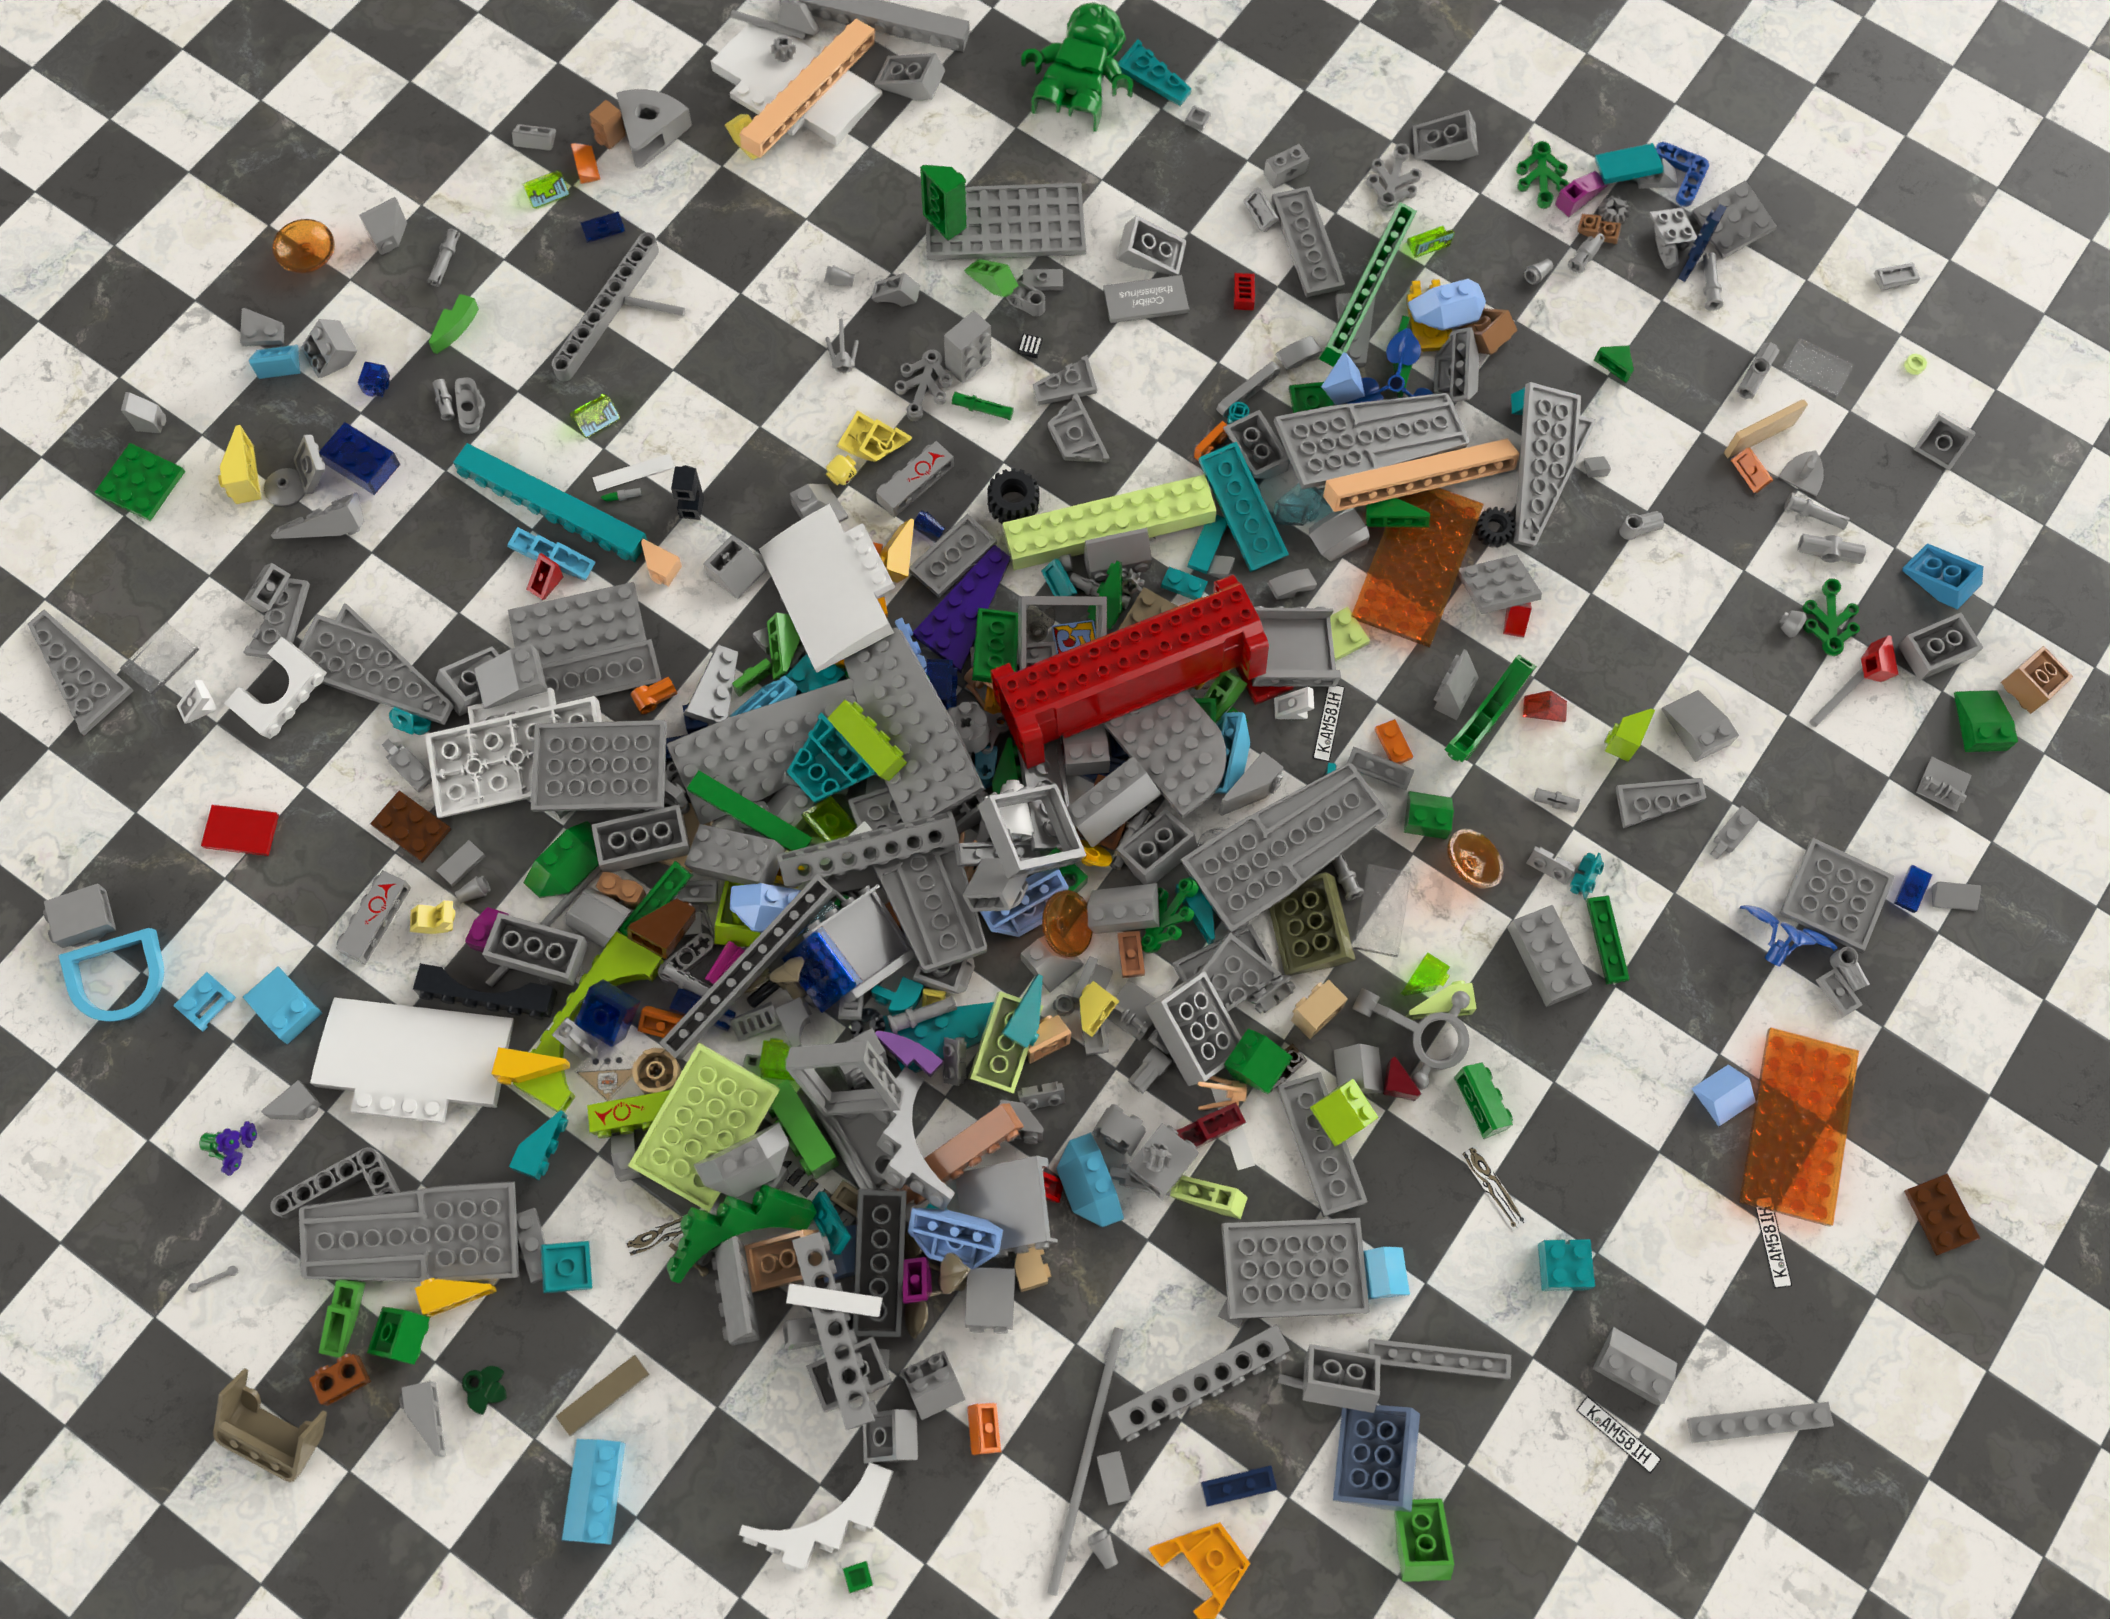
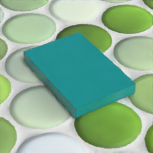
(1629, 163)

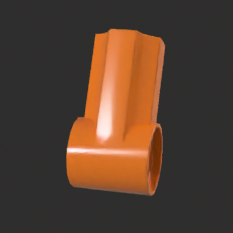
(648, 697)

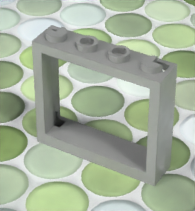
(1101, 616)
(1060, 820)
(885, 1096)

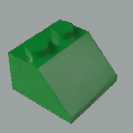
(1428, 815)
(1257, 1061)
(399, 1335)

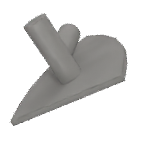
(1804, 472)

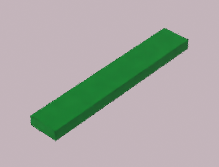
(748, 812)

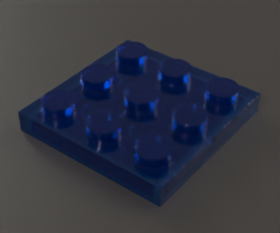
(825, 970)

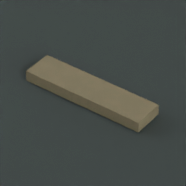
(602, 1395)

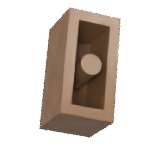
(607, 124)

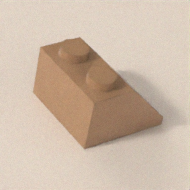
(1492, 330)

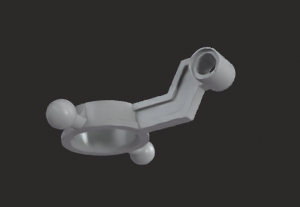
(1368, 1002)

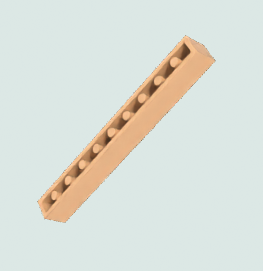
(807, 88)
(1420, 475)

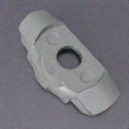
(467, 392)

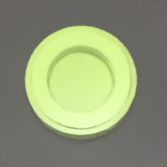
(1915, 364)

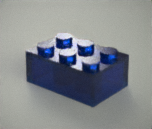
(359, 458)

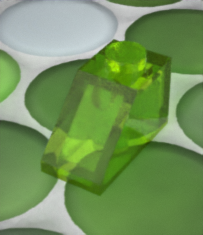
(1427, 976)

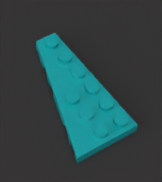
(965, 1022)

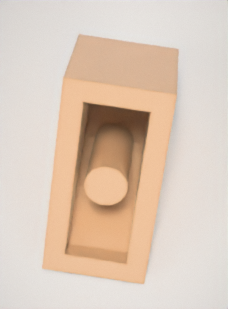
(660, 563)

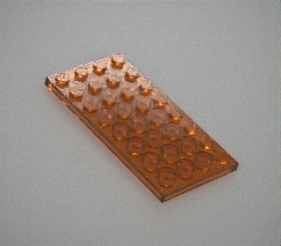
(1418, 567)
(1799, 1127)

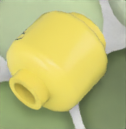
(841, 469)

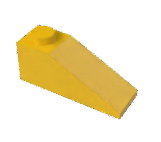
(897, 552)
(523, 1066)
(443, 1295)

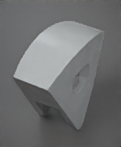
(651, 122)

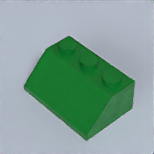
(1483, 1099)

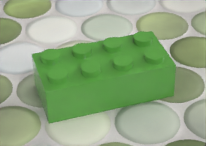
(803, 1132)

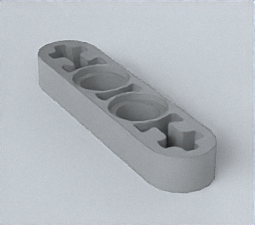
(1249, 387)

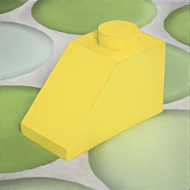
(1095, 1007)

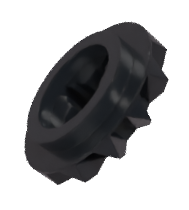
(868, 1014)

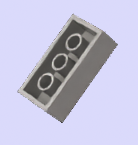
(641, 839)
(734, 856)
(535, 949)
(1549, 955)

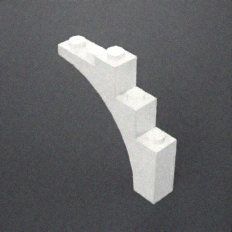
(798, 1543)

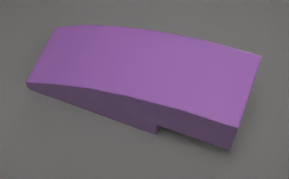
(910, 1051)

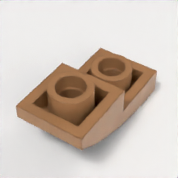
(1593, 225)

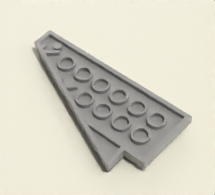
(1549, 449)
(370, 667)

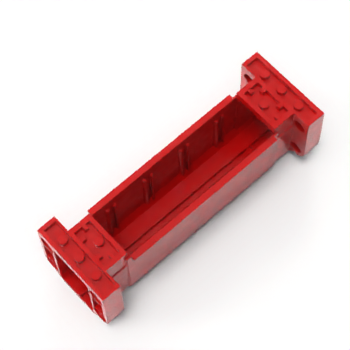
(1131, 668)

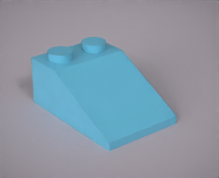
(282, 1005)

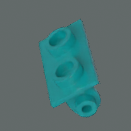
(1591, 867)

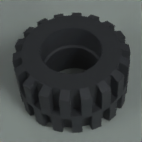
(1012, 482)

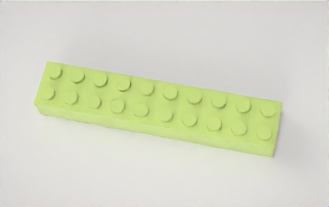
(1064, 530)

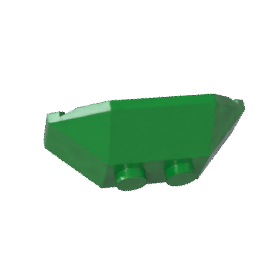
(564, 863)

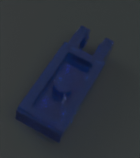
(686, 1000)

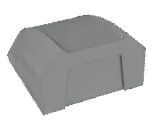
(1339, 533)
(596, 916)
(949, 979)

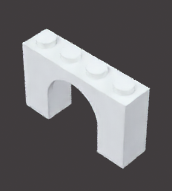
(303, 678)

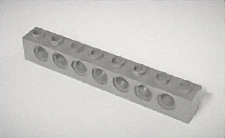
(858, 843)
(1270, 1338)
(852, 1417)

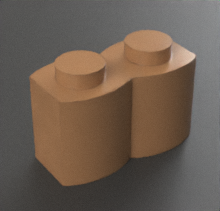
(623, 891)

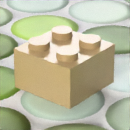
(1319, 1008)

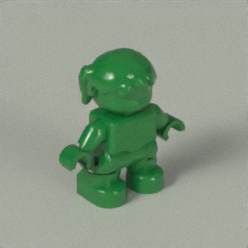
(1081, 62)

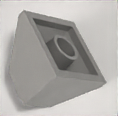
(385, 225)
(814, 497)
(1044, 961)

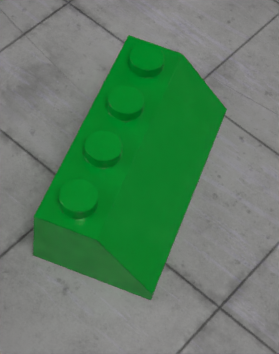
(944, 199)

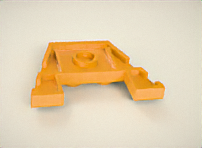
(1214, 1559)

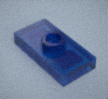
(602, 226)
(1913, 889)

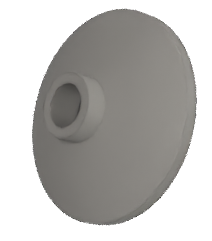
(287, 494)

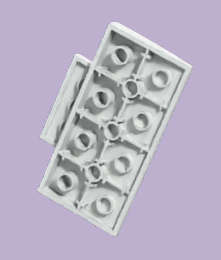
(761, 77)
(830, 586)
(493, 755)
(410, 1058)

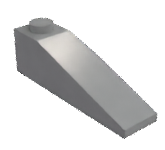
(336, 520)

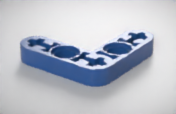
(1688, 167)

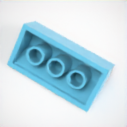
(593, 1491)

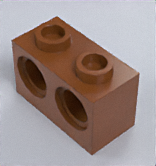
(341, 1385)

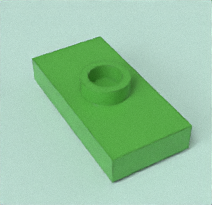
(752, 677)

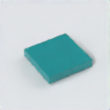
(566, 1267)

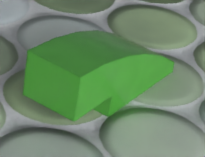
(453, 323)
(341, 1317)

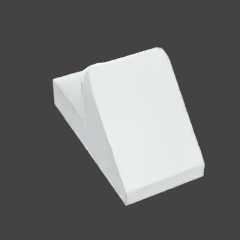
(196, 702)
(1294, 704)

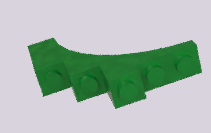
(1491, 709)
(733, 1217)

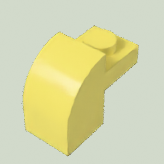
(432, 918)

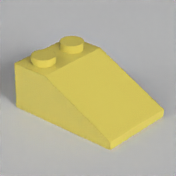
(239, 469)

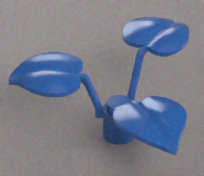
(1401, 349)
(1780, 949)

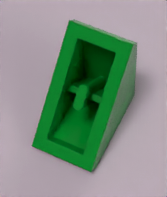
(1616, 360)

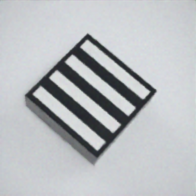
(1030, 345)

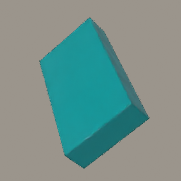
(1058, 579)

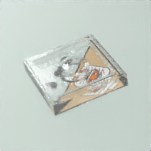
(607, 1071)

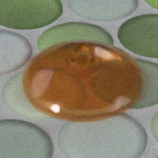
(300, 238)
(1475, 859)
(1066, 923)

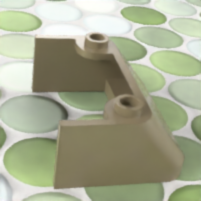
(261, 1435)

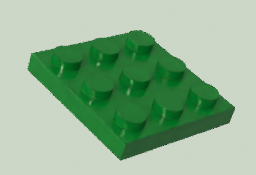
(139, 482)

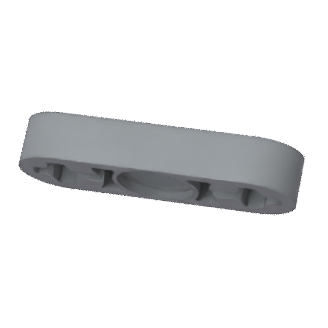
(687, 949)

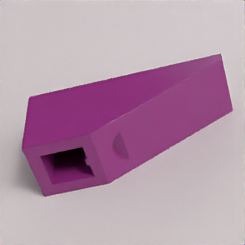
(1579, 192)

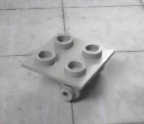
(1674, 227)
(1944, 784)
(1131, 1011)

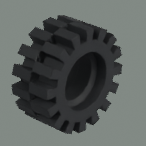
(1499, 517)

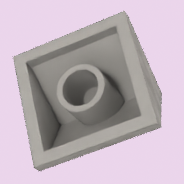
(1361, 1064)

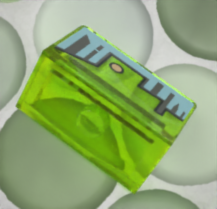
(546, 189)
(1430, 241)
(595, 415)

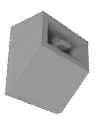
(328, 347)
(734, 567)
(1032, 1130)
(933, 1385)

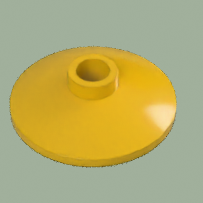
(1095, 856)

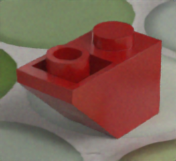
(1880, 660)

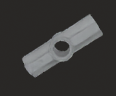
(1758, 370)
(1831, 548)

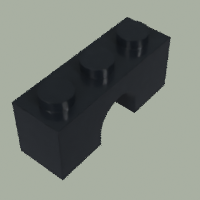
(688, 491)

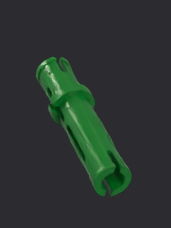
(974, 403)

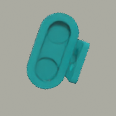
(409, 722)

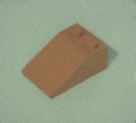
(2036, 680)

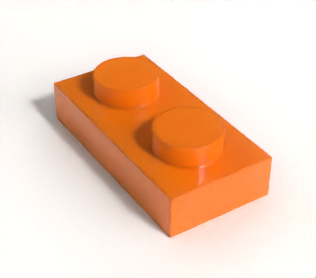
(1208, 444)
(1752, 470)
(1393, 742)

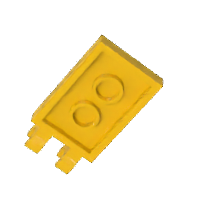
(1428, 337)

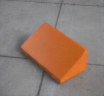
(585, 163)
(657, 1021)
(984, 1428)

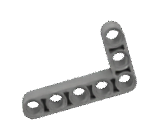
(339, 1182)

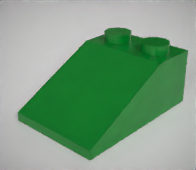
(1984, 721)

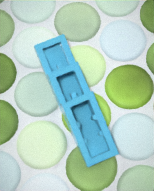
(567, 559)

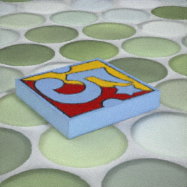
(1073, 634)

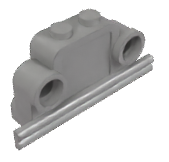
(856, 1142)

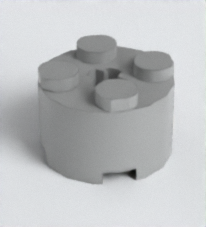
(972, 726)
(1120, 1130)

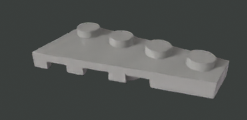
(280, 620)

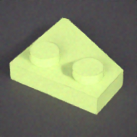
(1346, 634)

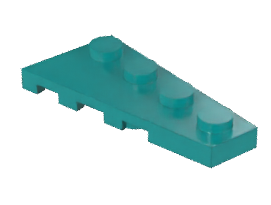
(1146, 69)

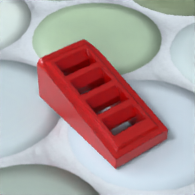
(1244, 303)

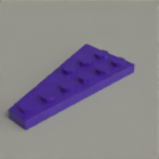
(952, 624)

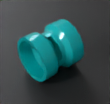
(1237, 411)

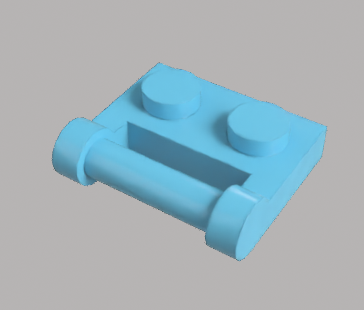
(199, 997)

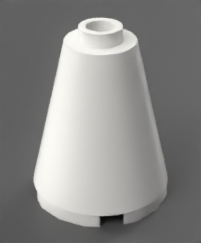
(1017, 817)

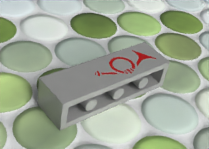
(914, 478)
(373, 917)

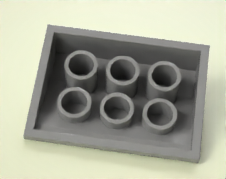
(1195, 1028)
(736, 1292)

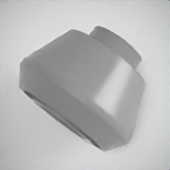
(1792, 622)

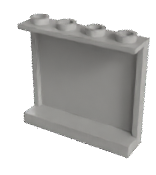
(1298, 647)
(866, 938)
(1012, 1199)

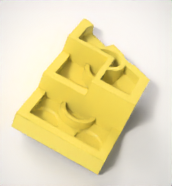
(871, 438)

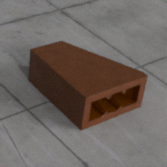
(663, 928)

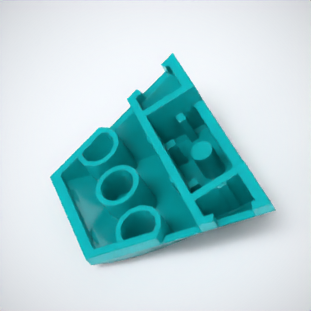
(827, 762)

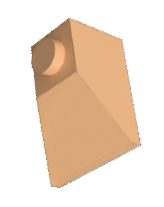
(1052, 1037)

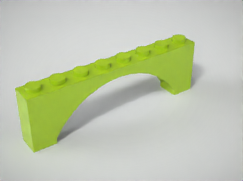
(617, 964)

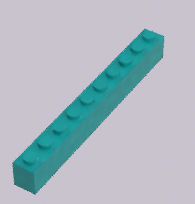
(550, 502)

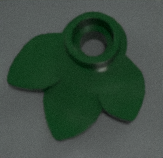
(487, 1389)

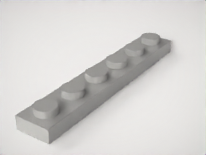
(1441, 1359)
(1760, 1422)

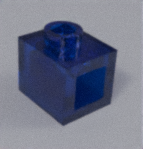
(374, 379)

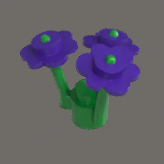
(226, 1143)

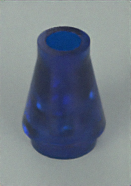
(928, 524)

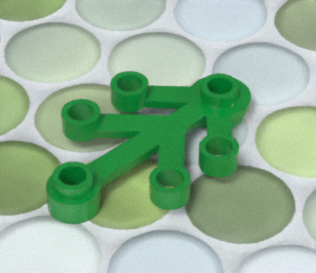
(1542, 172)
(1831, 620)
(1153, 938)

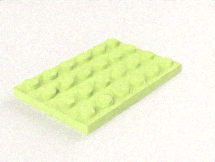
(704, 1113)

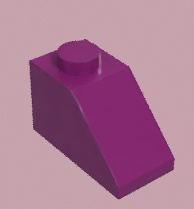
(481, 929)
(916, 1280)

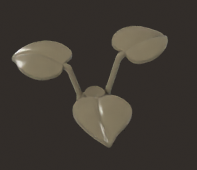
(787, 973)
(951, 1279)

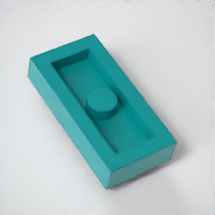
(1184, 584)

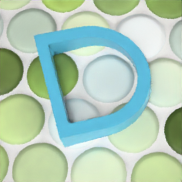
(72, 976)

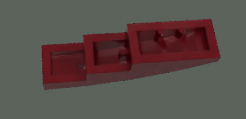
(1213, 1125)

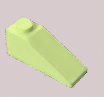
(1443, 1002)
(1210, 1196)

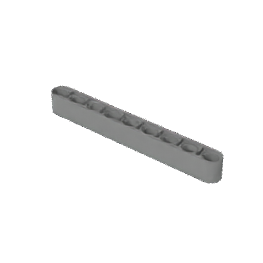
(601, 314)

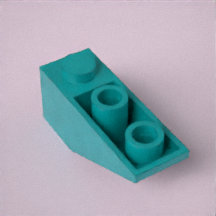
(534, 1152)

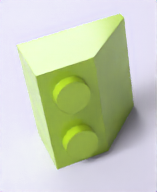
(1628, 734)
(1344, 1112)

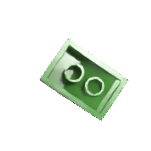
(1424, 1542)

